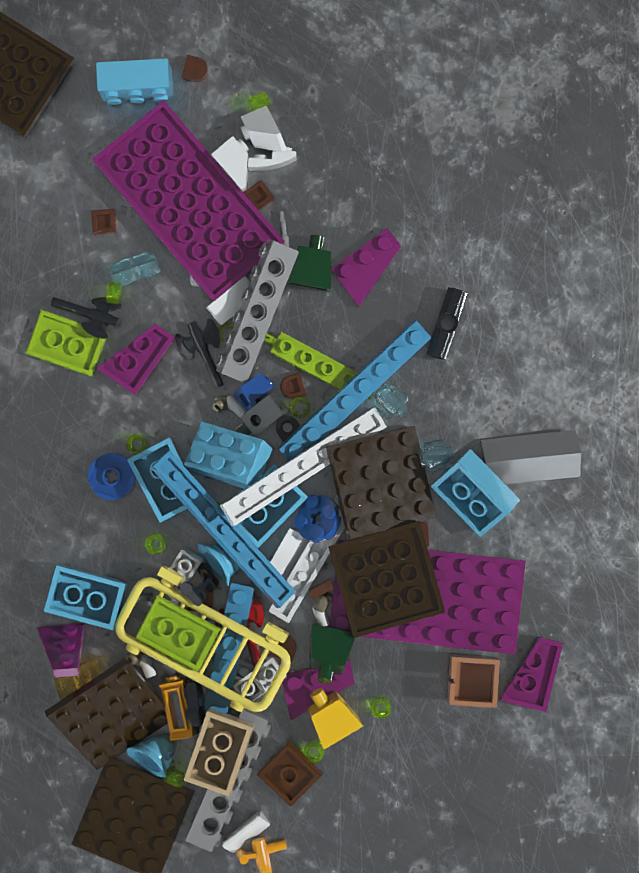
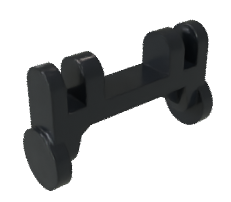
(208, 582)

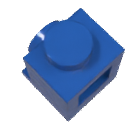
(254, 391)

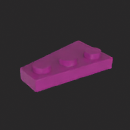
(365, 265)
(137, 360)
(63, 648)
(535, 676)
(302, 682)

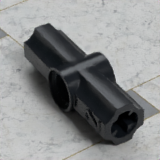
(451, 309)

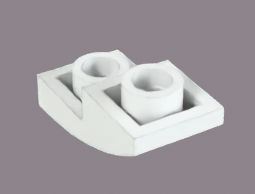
(278, 160)
(227, 304)
(186, 564)
(261, 681)

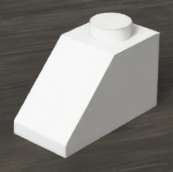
(262, 130)
(233, 159)

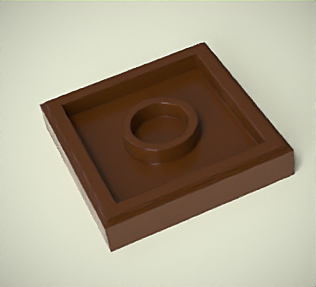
(289, 773)

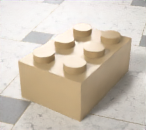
(219, 752)

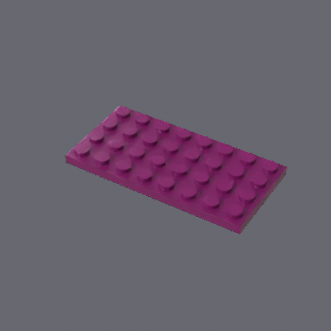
(187, 200)
(479, 602)

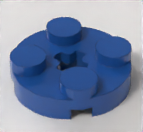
(100, 484)
(310, 510)

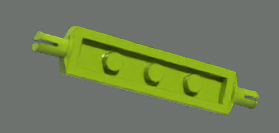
(309, 360)

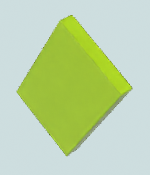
(65, 343)
(178, 633)

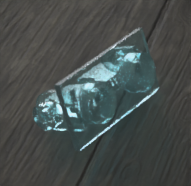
(144, 267)

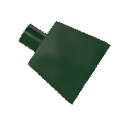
(312, 266)
(329, 651)

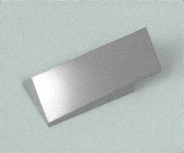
(533, 456)

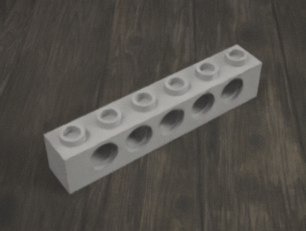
(267, 303)
(209, 837)

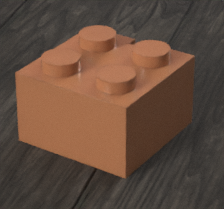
(473, 680)

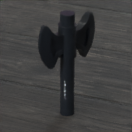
(98, 317)
(199, 341)

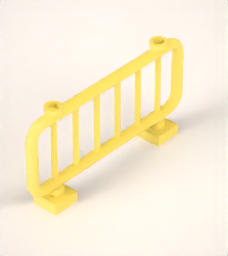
(270, 642)

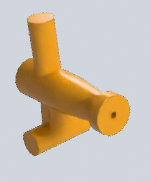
(261, 853)

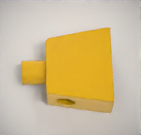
(332, 717)

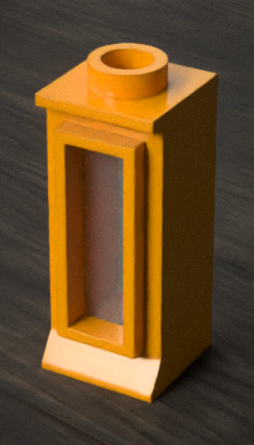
(175, 708)

